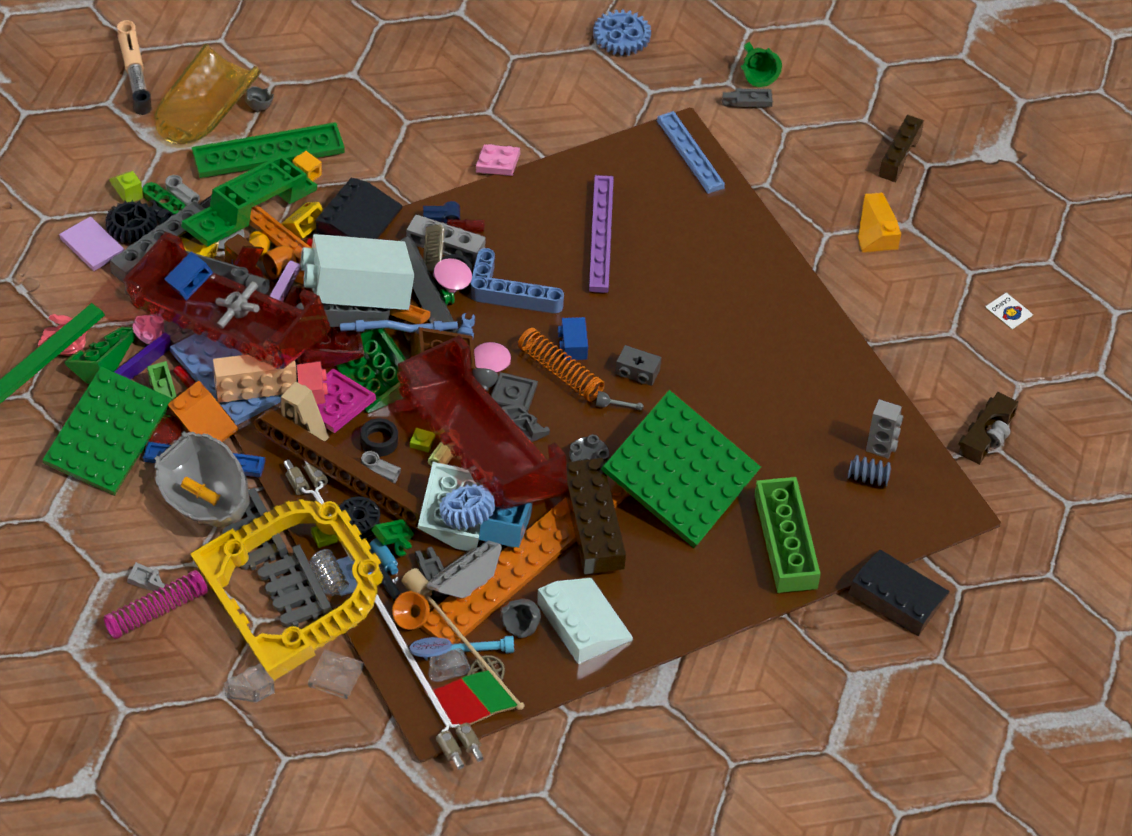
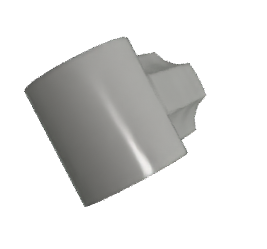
(176, 187)
(385, 469)

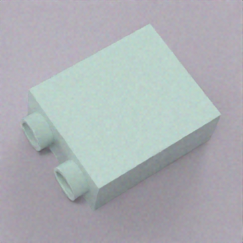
(358, 271)

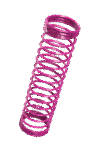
(195, 579)

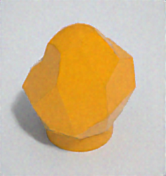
(259, 240)

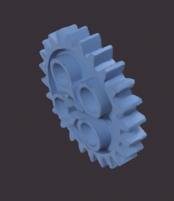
(622, 32)

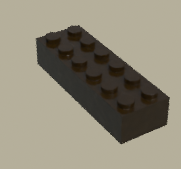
(594, 517)

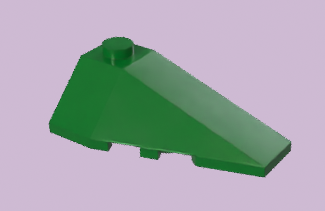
(101, 354)

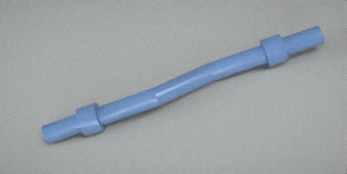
(360, 325)

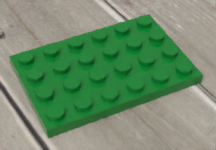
(107, 431)

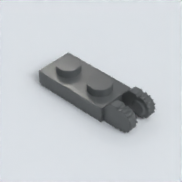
(430, 567)

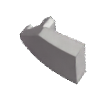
(145, 578)

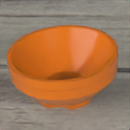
(402, 610)

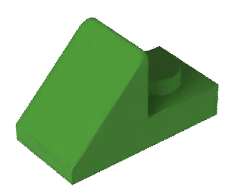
(161, 380)

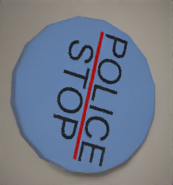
(430, 647)

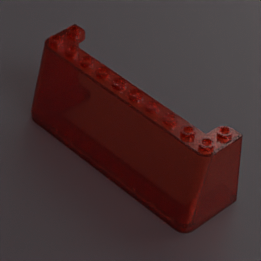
(271, 335)
(478, 429)

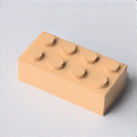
(248, 378)

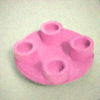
(452, 274)
(148, 328)
(492, 356)

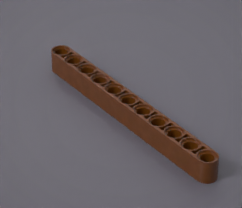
(340, 467)

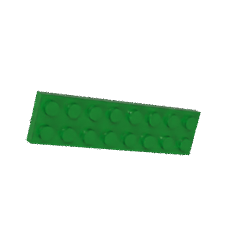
(255, 150)

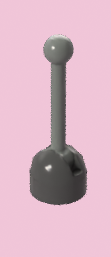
(604, 400)

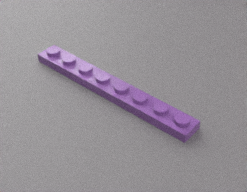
(601, 234)

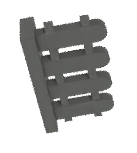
(268, 551)
(303, 594)

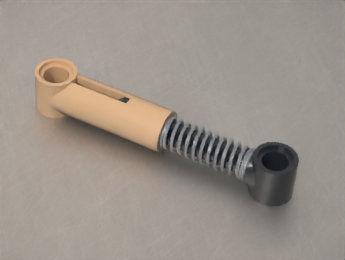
(134, 67)

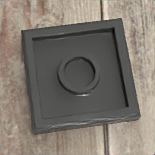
(514, 391)

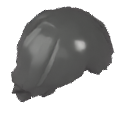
(521, 617)

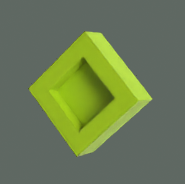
(422, 440)
(321, 538)

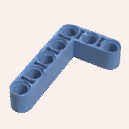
(511, 293)

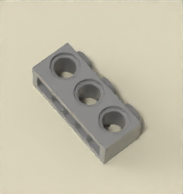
(884, 429)

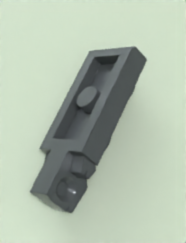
(748, 98)

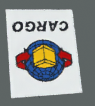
(1009, 310)

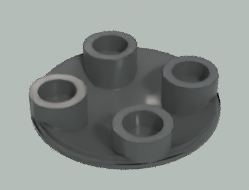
(588, 448)

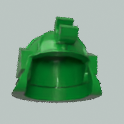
(761, 66)

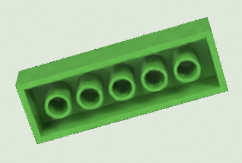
(787, 534)

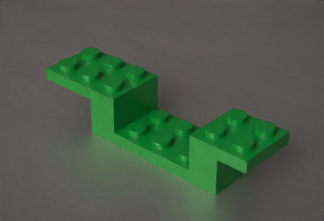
(234, 199)

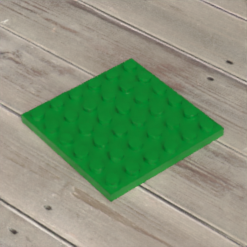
(681, 468)

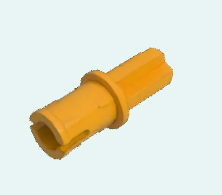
(200, 491)

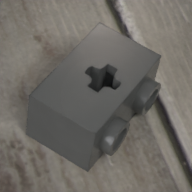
(638, 365)

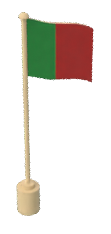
(473, 695)

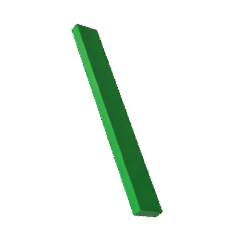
(49, 350)

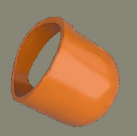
(277, 257)

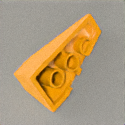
(878, 225)

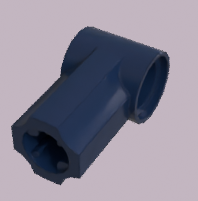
(449, 211)

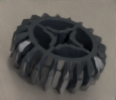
(130, 221)

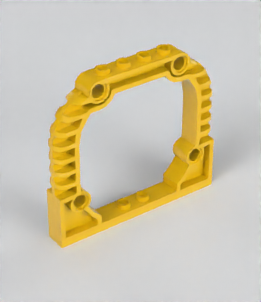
(278, 652)

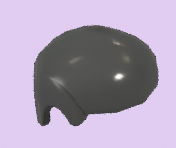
(258, 98)

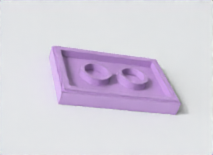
(91, 243)

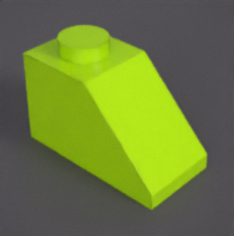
(127, 186)

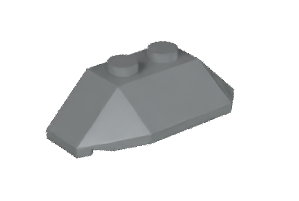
(468, 571)

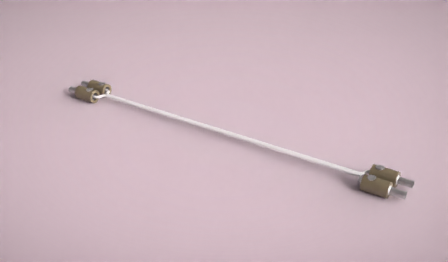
(445, 738)

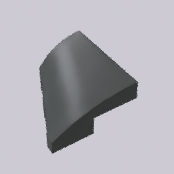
(526, 422)

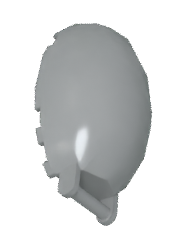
(207, 463)

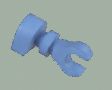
(466, 327)

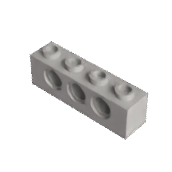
(455, 239)

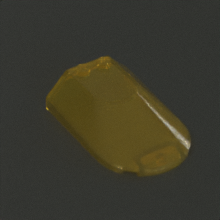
(201, 97)

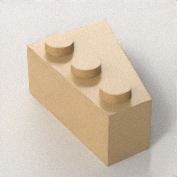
(301, 408)

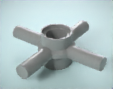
(237, 305)

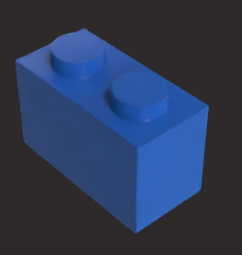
(188, 275)
(574, 338)

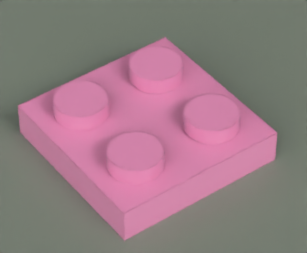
(498, 159)

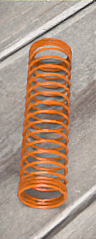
(529, 344)

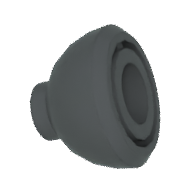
(485, 377)

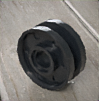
(363, 514)

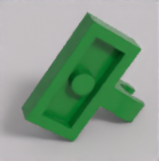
(394, 532)

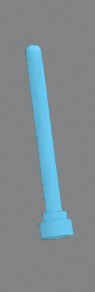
(505, 644)

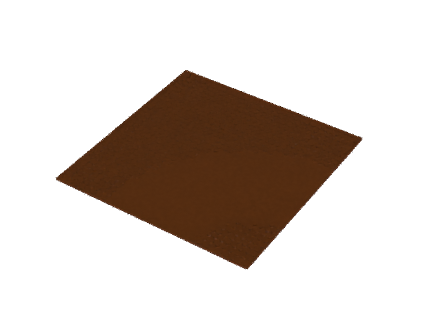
(739, 340)

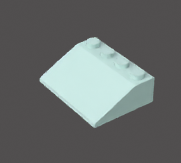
(442, 481)
(582, 617)

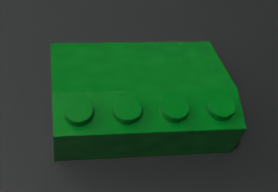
(377, 368)

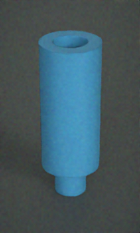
(385, 556)

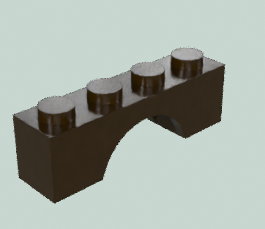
(895, 157)
(976, 442)

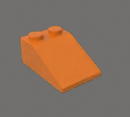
(202, 413)

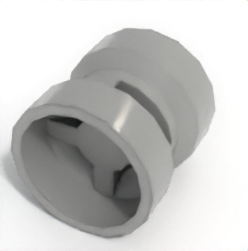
(998, 432)

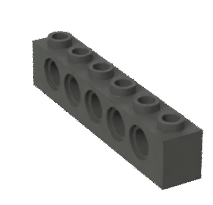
(127, 260)

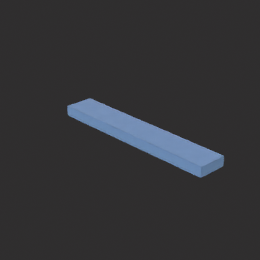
(690, 152)

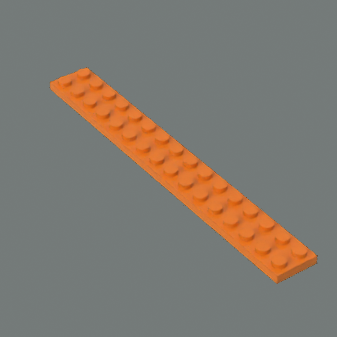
(514, 569)

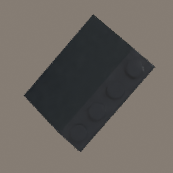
(358, 212)
(898, 592)

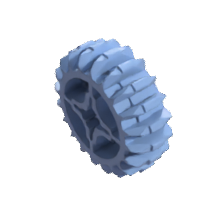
(467, 506)

